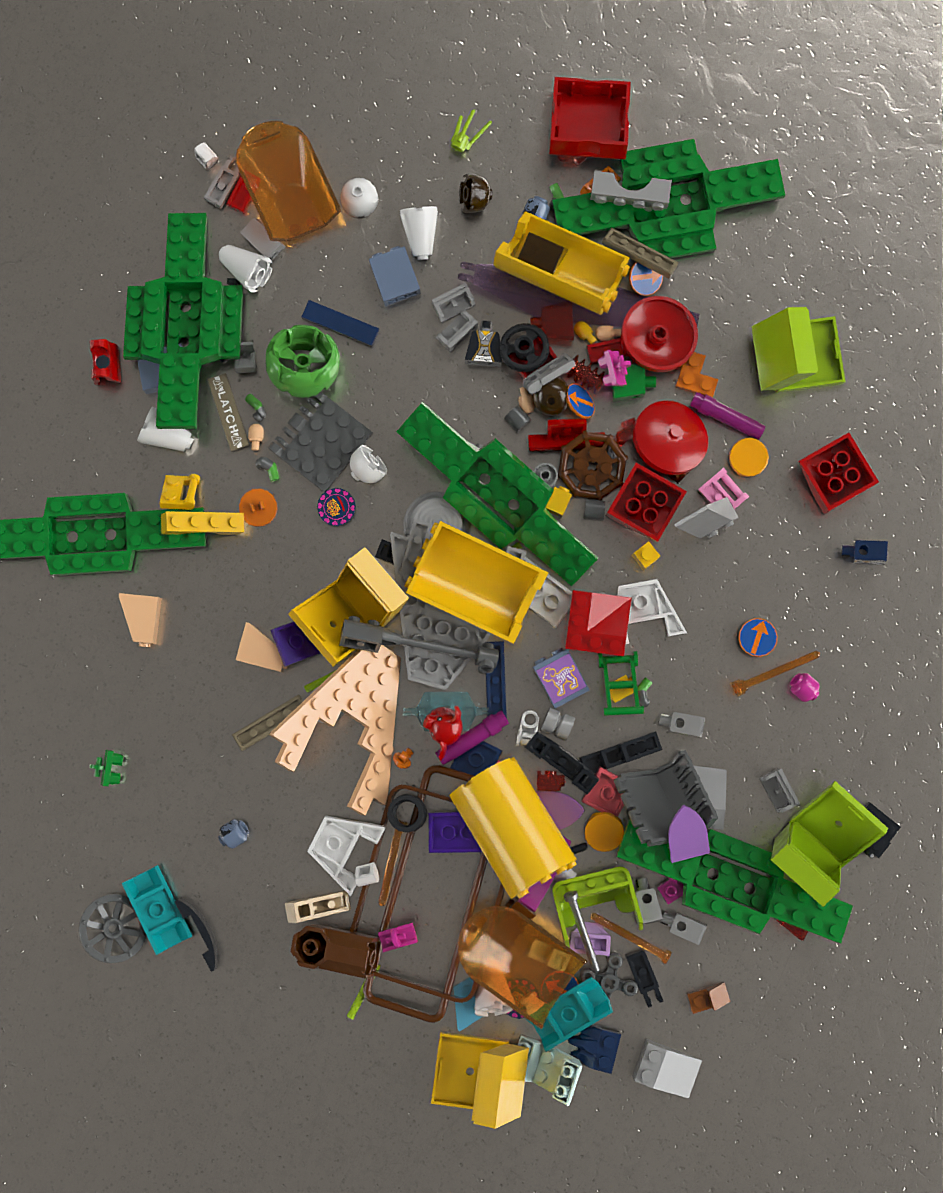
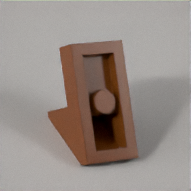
(708, 997)

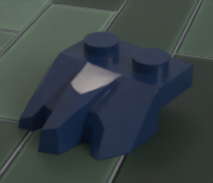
(596, 1048)

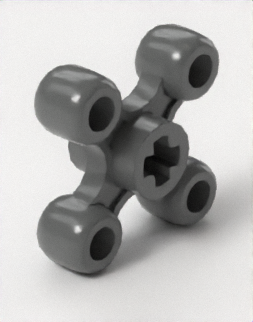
(611, 973)

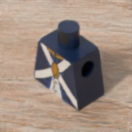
(875, 551)

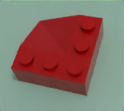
(837, 473)
(646, 502)
(598, 623)

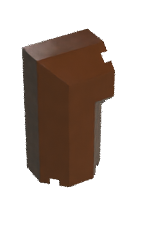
(336, 950)

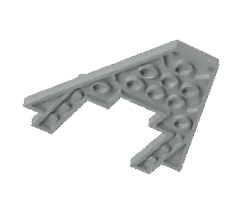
(430, 623)

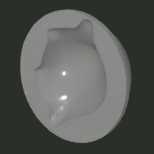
(433, 508)

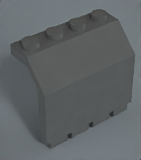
(659, 794)

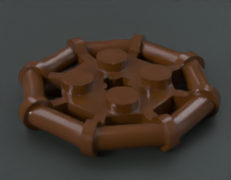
(593, 454)

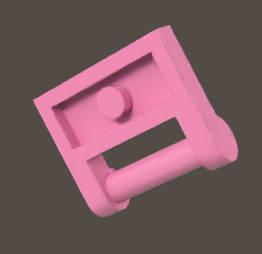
(713, 491)

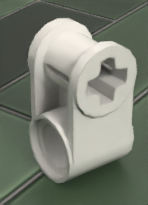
(527, 730)

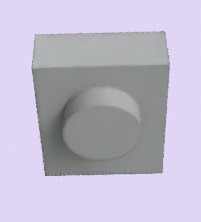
(247, 358)

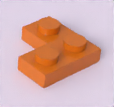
(692, 380)

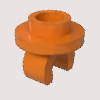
(402, 759)

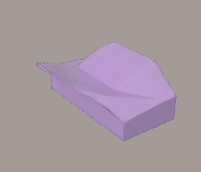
(598, 936)

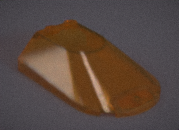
(285, 181)
(517, 960)

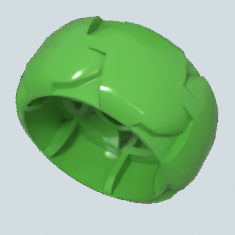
(301, 380)

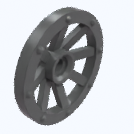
(118, 924)

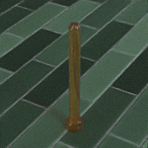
(390, 865)
(664, 955)

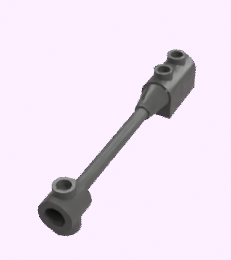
(371, 636)

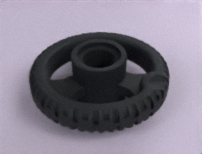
(532, 333)

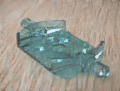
(433, 700)

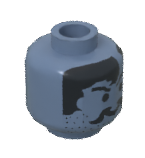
(538, 207)
(233, 833)

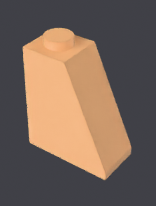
(142, 617)
(259, 650)

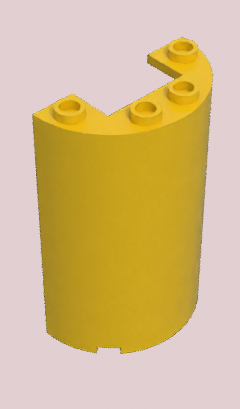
(585, 275)
(474, 581)
(512, 827)

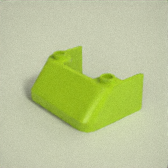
(595, 890)

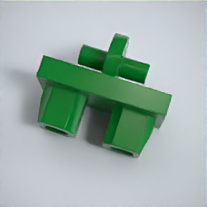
(107, 776)

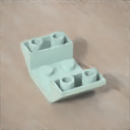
(551, 1069)

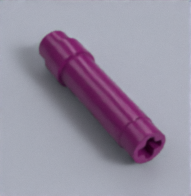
(710, 407)
(488, 727)

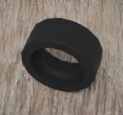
(393, 808)

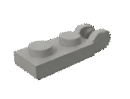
(223, 183)
(548, 372)

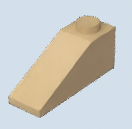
(317, 906)

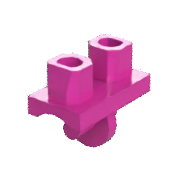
(616, 366)
(398, 937)

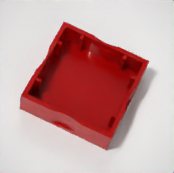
(590, 118)

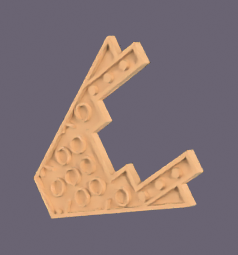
(365, 691)

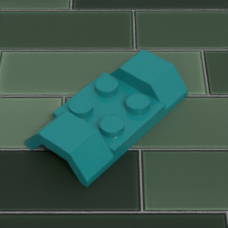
(156, 909)
(574, 1012)

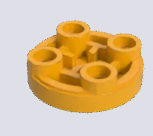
(748, 457)
(604, 831)

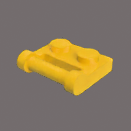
(173, 491)

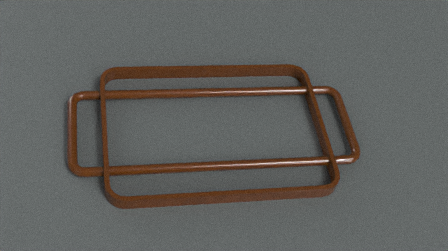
(446, 994)

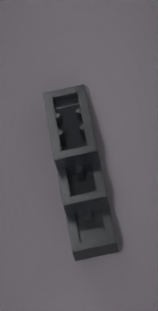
(622, 752)

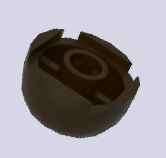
(474, 193)
(552, 397)

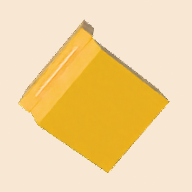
(359, 591)
(493, 1088)

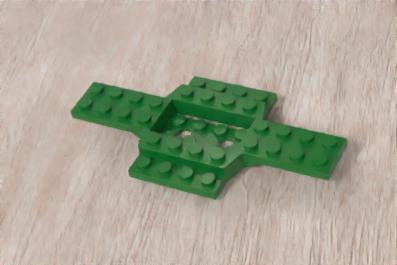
(679, 228)
(210, 325)

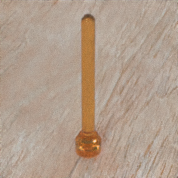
(740, 686)

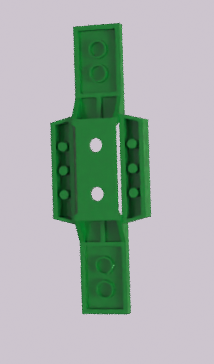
(508, 481)
(48, 537)
(772, 896)

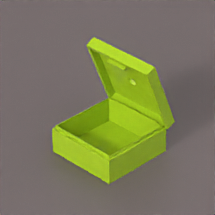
(797, 351)
(816, 848)

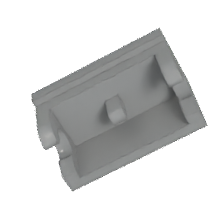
(257, 236)
(453, 302)
(457, 331)
(779, 790)

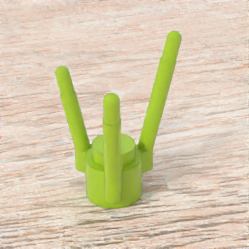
(460, 141)

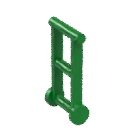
(633, 660)

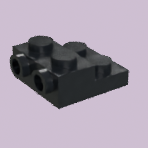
(879, 847)

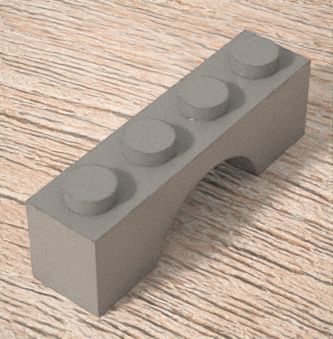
(607, 189)

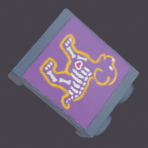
(560, 677)

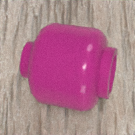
(804, 687)

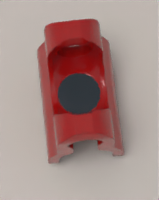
(105, 361)

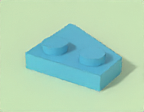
(465, 1011)

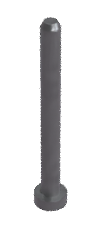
(571, 897)

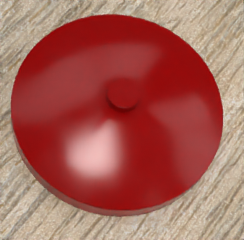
(659, 334)
(670, 437)

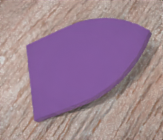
(561, 807)
(687, 835)

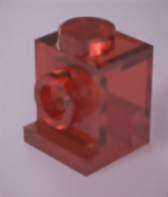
(550, 781)

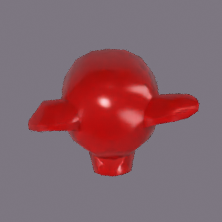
(444, 727)

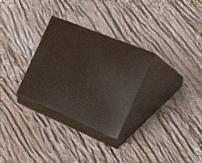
(542, 253)

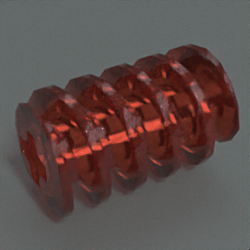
(586, 375)

